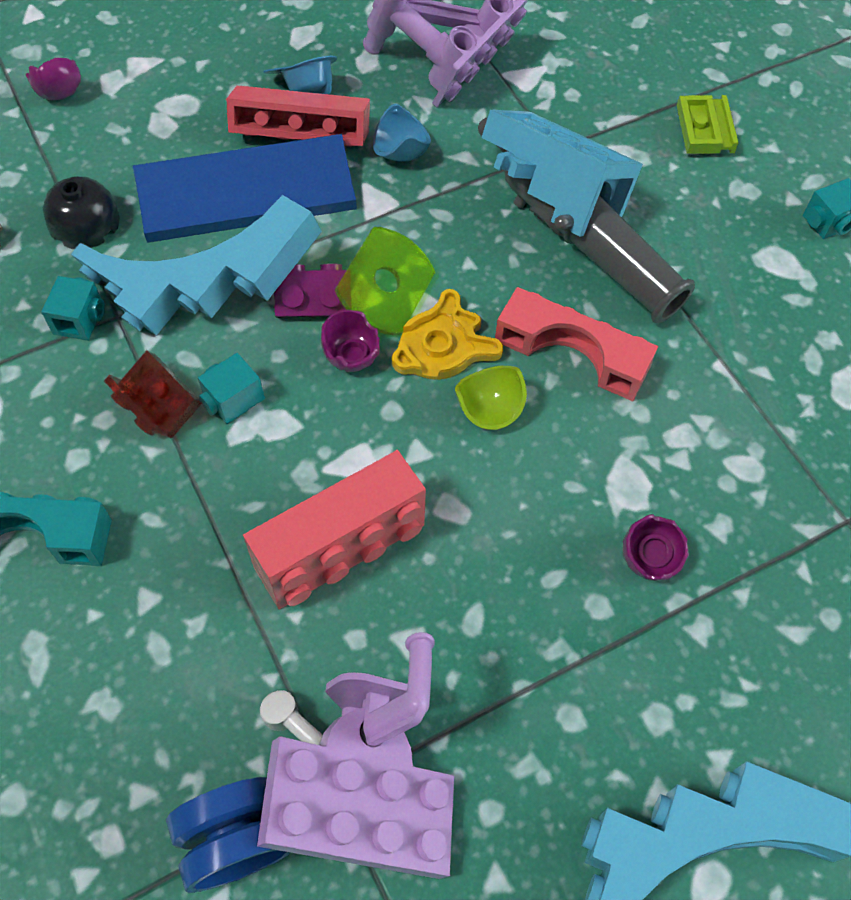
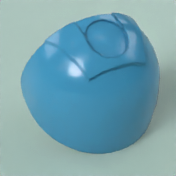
(400, 135)

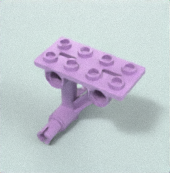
(454, 55)

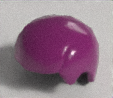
(54, 79)
(349, 341)
(655, 548)

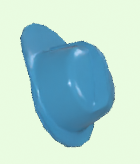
(308, 76)

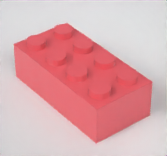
(337, 529)

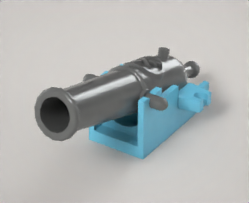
(582, 197)

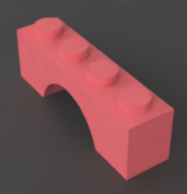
(535, 323)

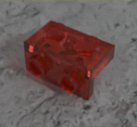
(154, 396)

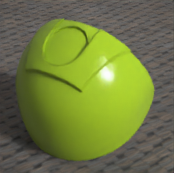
(492, 396)

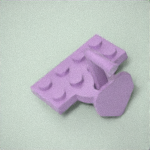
(358, 788)

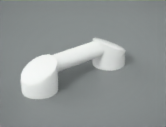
(281, 713)

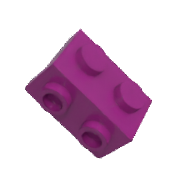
(309, 292)

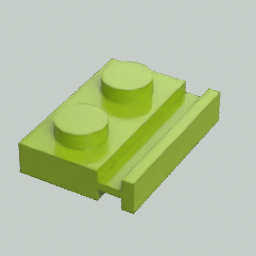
(706, 124)

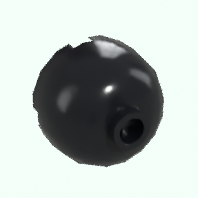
(80, 212)

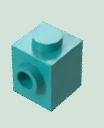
(830, 209)
(73, 308)
(230, 388)

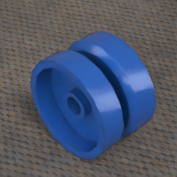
(222, 835)

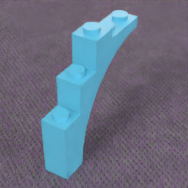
(251, 261)
(757, 812)

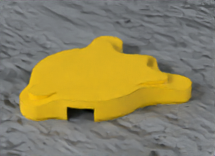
(443, 341)

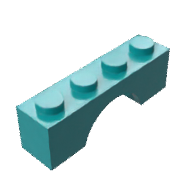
(72, 529)

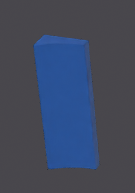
(240, 185)

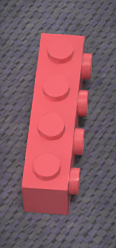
(297, 114)

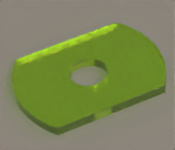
(408, 264)

